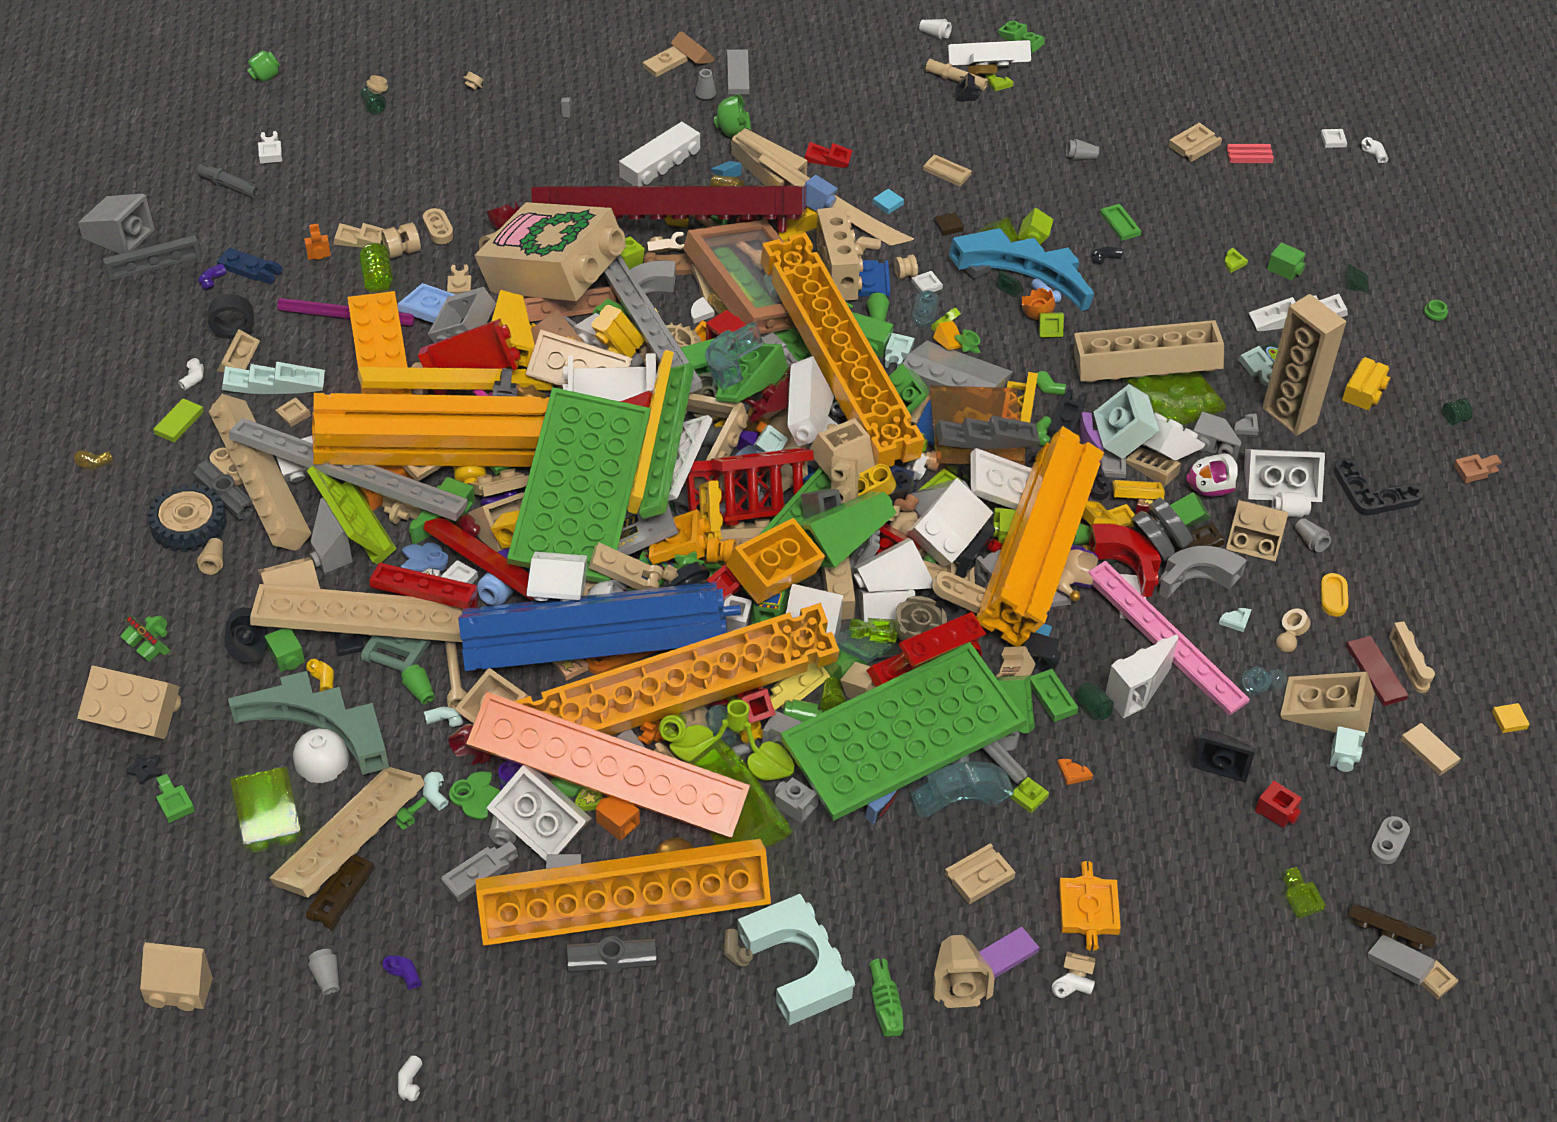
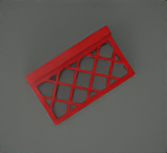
(704, 469)

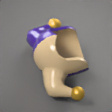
(1075, 571)

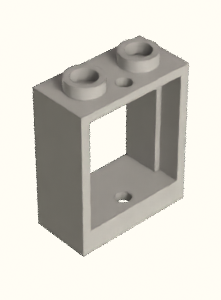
(475, 313)

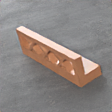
(540, 308)

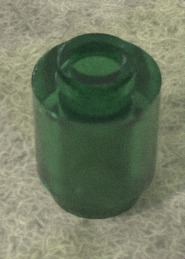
(1094, 701)

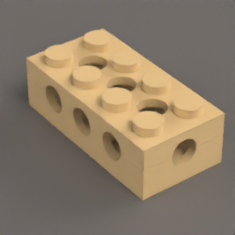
(838, 250)

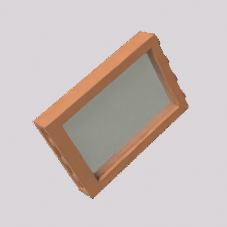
(731, 264)

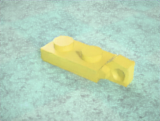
(798, 685)

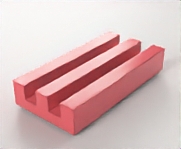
(1250, 153)

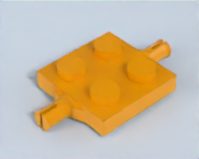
(1089, 906)

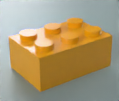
(775, 560)

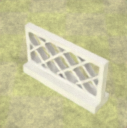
(692, 436)

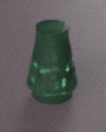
(373, 101)

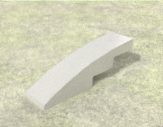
(1274, 315)

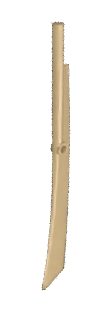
(860, 219)

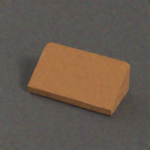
(692, 49)

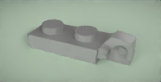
(486, 863)

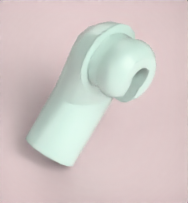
(443, 713)
(431, 790)

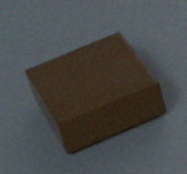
(949, 224)

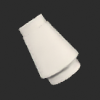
(936, 27)

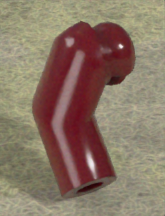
(468, 524)

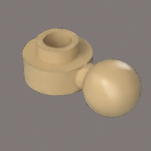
(1287, 641)

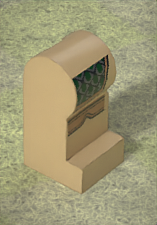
(1016, 662)

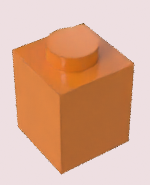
(617, 816)

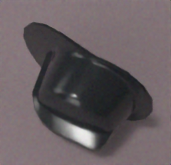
(244, 640)

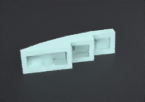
(279, 380)

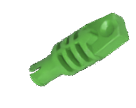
(886, 999)

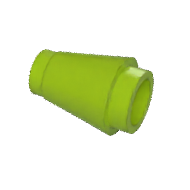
(669, 730)

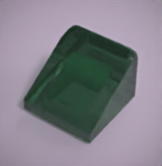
(1356, 279)
(1009, 284)

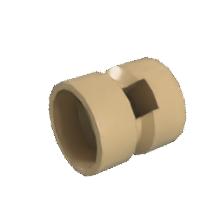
(392, 240)

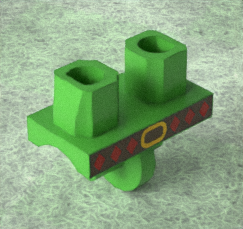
(136, 632)

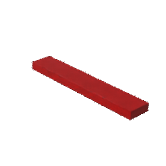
(479, 554)

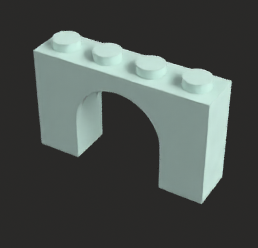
(796, 923)

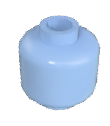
(493, 590)

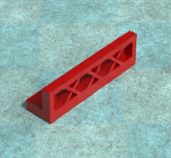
(424, 586)

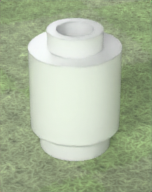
(1294, 503)

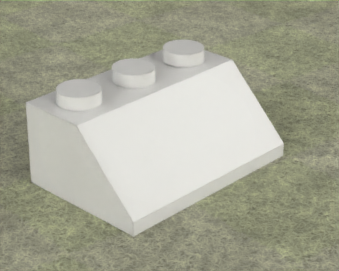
(1283, 471)
(538, 812)

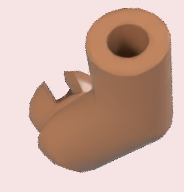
(907, 504)

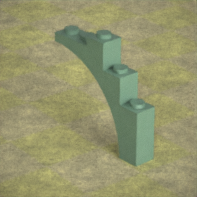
(321, 710)

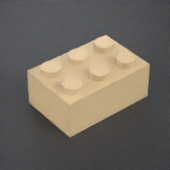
(128, 702)

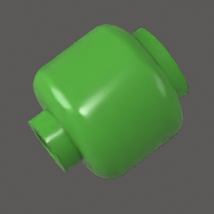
(263, 66)

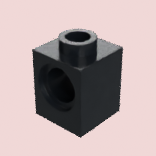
(1043, 651)

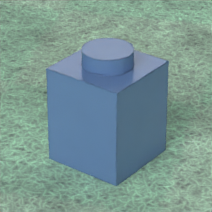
(820, 193)

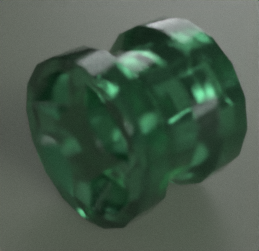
(1457, 411)

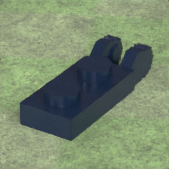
(249, 266)

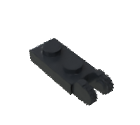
(1068, 413)
(976, 548)

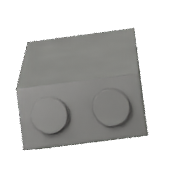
(118, 222)

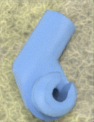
(1037, 283)

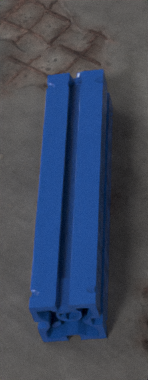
(592, 625)

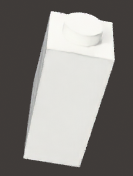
(894, 569)

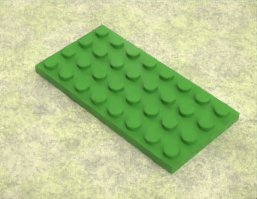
(579, 478)
(902, 730)

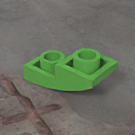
(1018, 32)

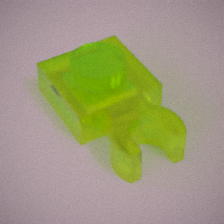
(876, 629)

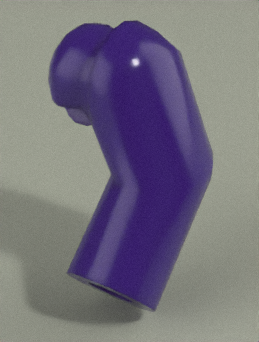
(209, 274)

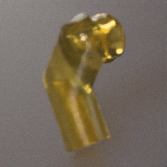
(92, 461)

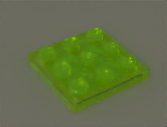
(1180, 395)

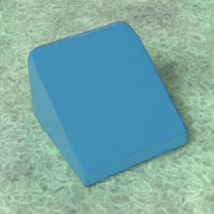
(728, 169)

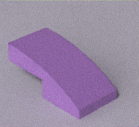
(1087, 433)

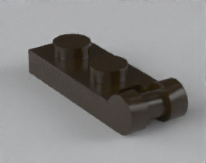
(340, 891)

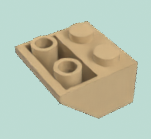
(845, 441)
(1257, 530)

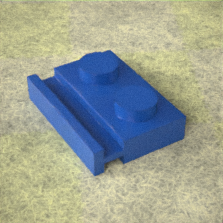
(874, 278)

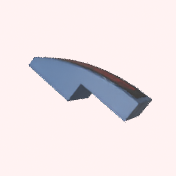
(880, 806)

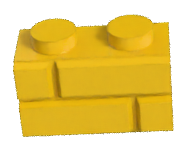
(617, 331)
(1366, 384)

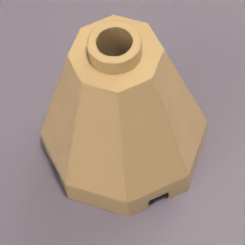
(963, 969)

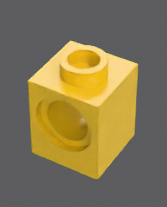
(504, 528)

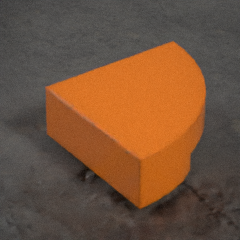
(1073, 772)

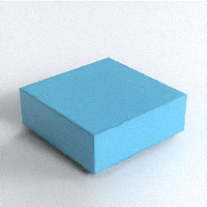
(888, 201)

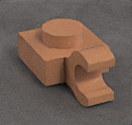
(1474, 468)

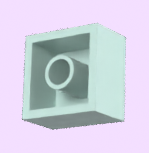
(1126, 421)

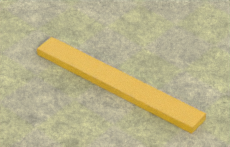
(441, 378)
(650, 434)

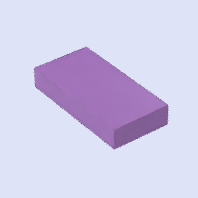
(1009, 951)

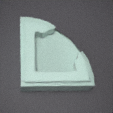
(1236, 619)

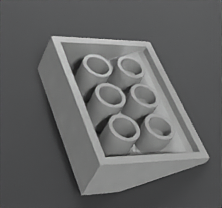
(951, 368)

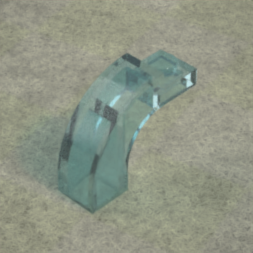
(725, 351)
(959, 782)

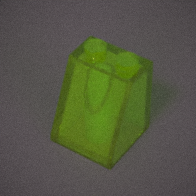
(266, 808)

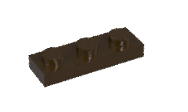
(1392, 927)

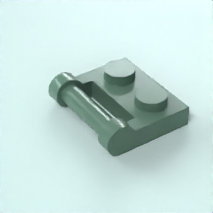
(407, 647)

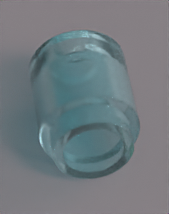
(714, 722)

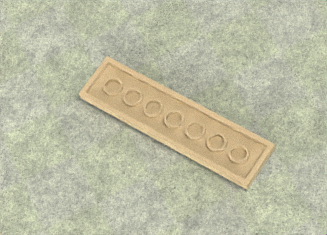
(355, 613)

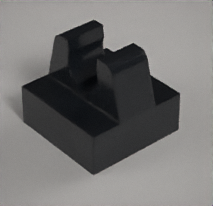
(967, 89)

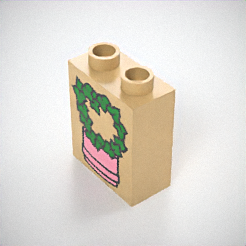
(551, 250)

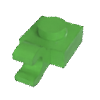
(173, 801)

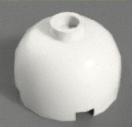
(320, 755)

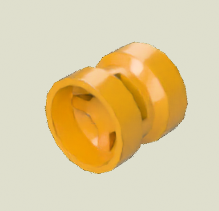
(720, 550)

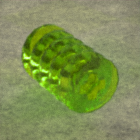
(376, 267)

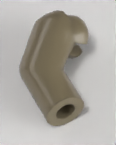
(733, 952)

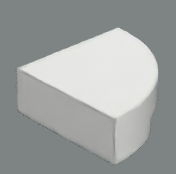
(701, 310)

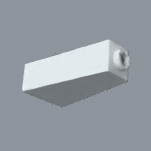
(808, 401)

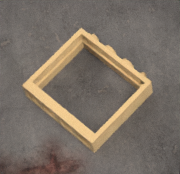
(730, 433)

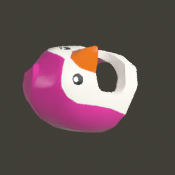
(1210, 478)

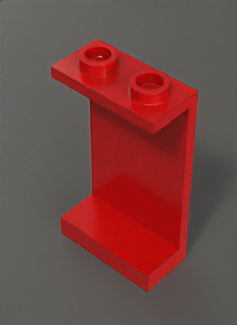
(477, 348)

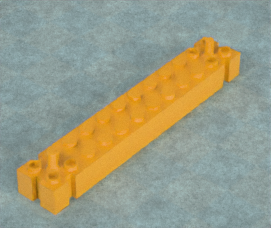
(841, 349)
(694, 674)

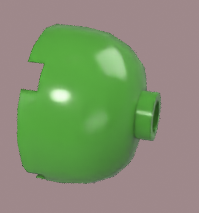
(732, 116)

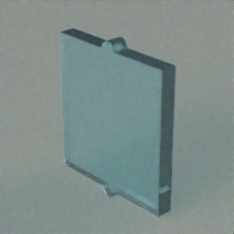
(861, 647)

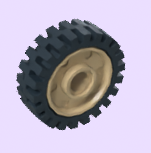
(186, 517)

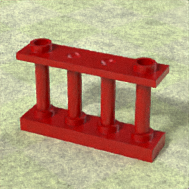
(751, 465)
(927, 647)

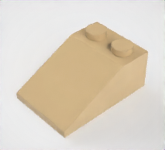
(1329, 701)

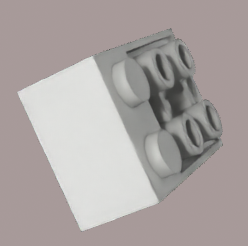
(1138, 677)

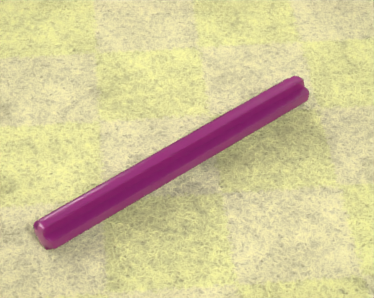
(329, 310)

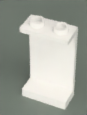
(611, 383)

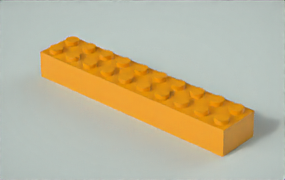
(622, 891)

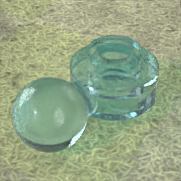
(1274, 678)

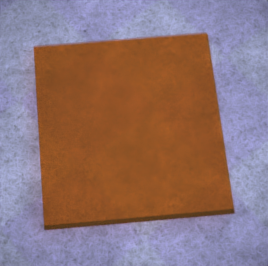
(977, 403)

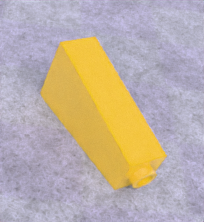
(513, 312)

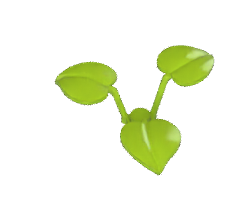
(767, 762)

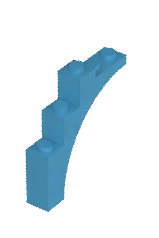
(1027, 257)

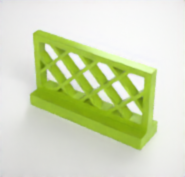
(354, 515)

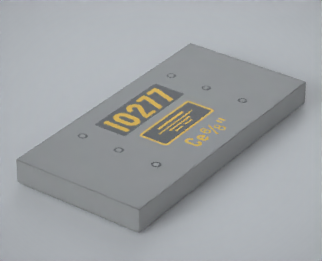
(641, 532)

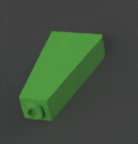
(848, 525)

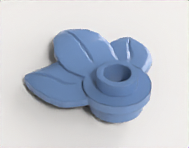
(424, 557)

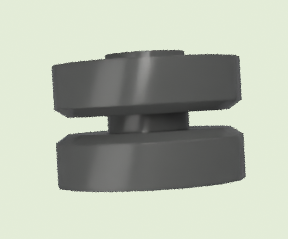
(1163, 527)

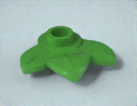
(479, 794)

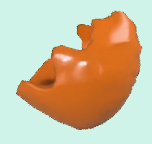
(1038, 302)

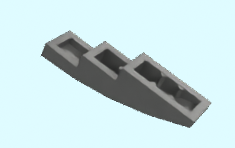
(994, 434)

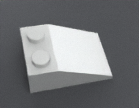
(950, 523)

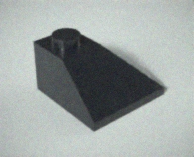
(1224, 756)

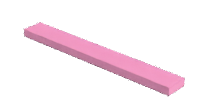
(1156, 627)

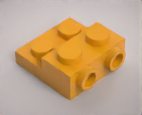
(690, 538)

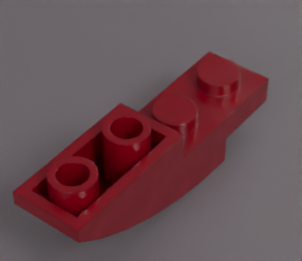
(774, 399)

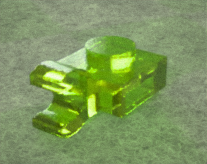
(1301, 896)

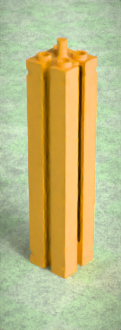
(426, 429)
(1040, 538)

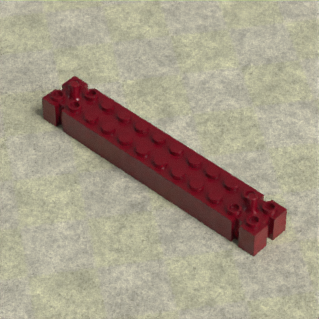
(682, 201)

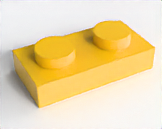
(1096, 514)

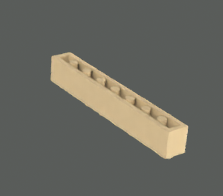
(261, 478)

